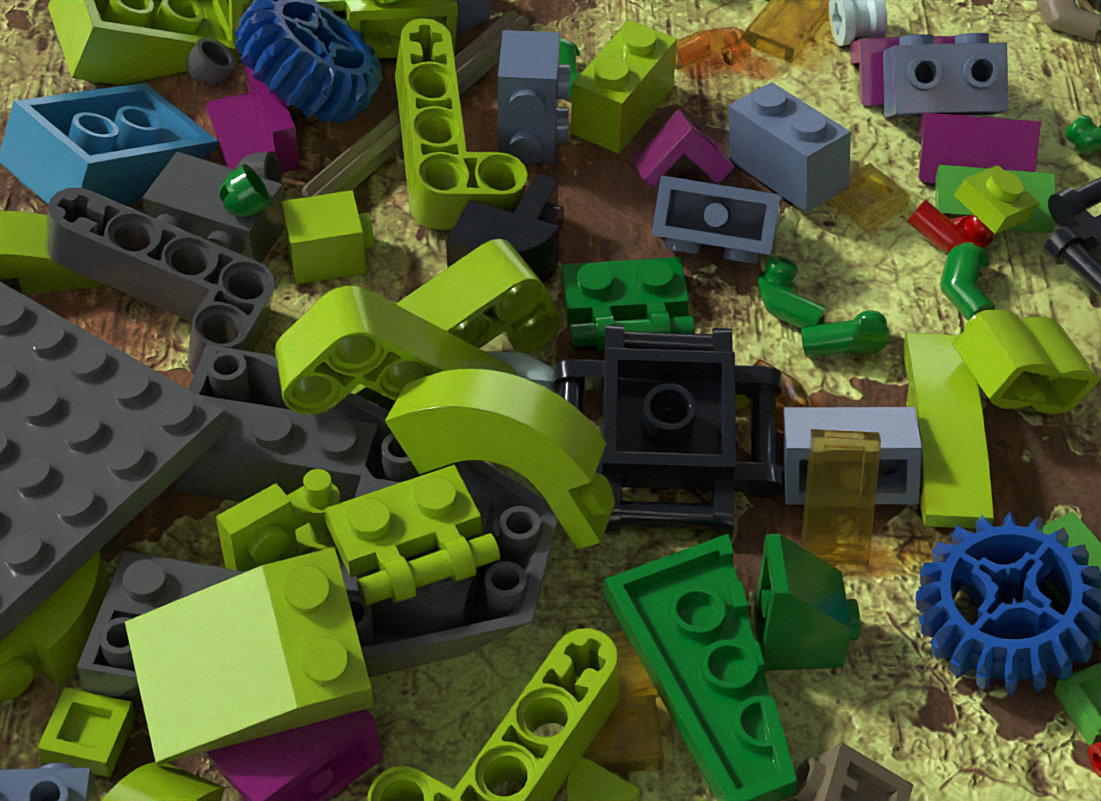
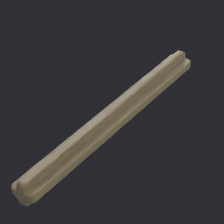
(386, 138)

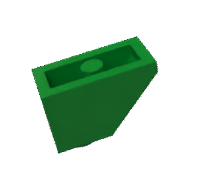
(802, 609)

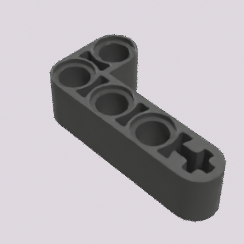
(162, 265)

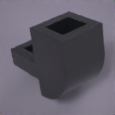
(530, 229)

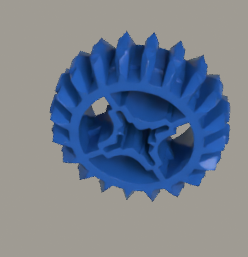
(309, 58)
(1012, 638)

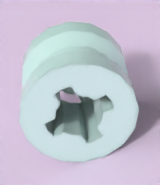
(857, 20)

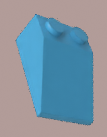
(98, 141)

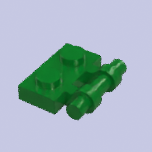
(630, 293)

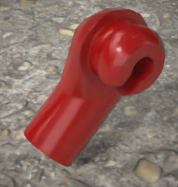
(947, 232)

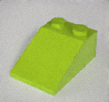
(135, 38)
(249, 657)

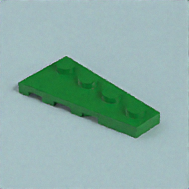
(702, 657)

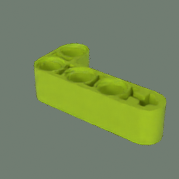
(437, 166)
(480, 299)
(365, 341)
(513, 748)

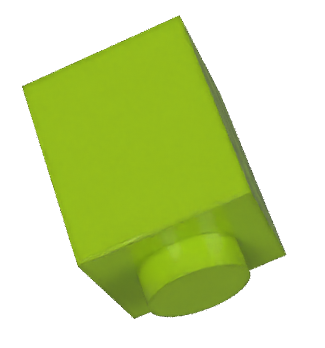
(326, 236)

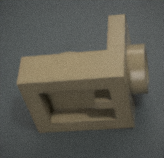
(848, 776)

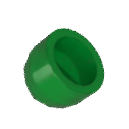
(244, 193)

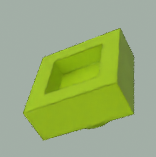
(996, 198)
(87, 731)

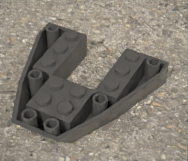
(361, 456)

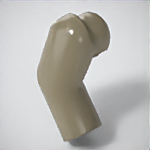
(1068, 18)

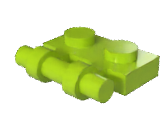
(406, 521)
(277, 524)

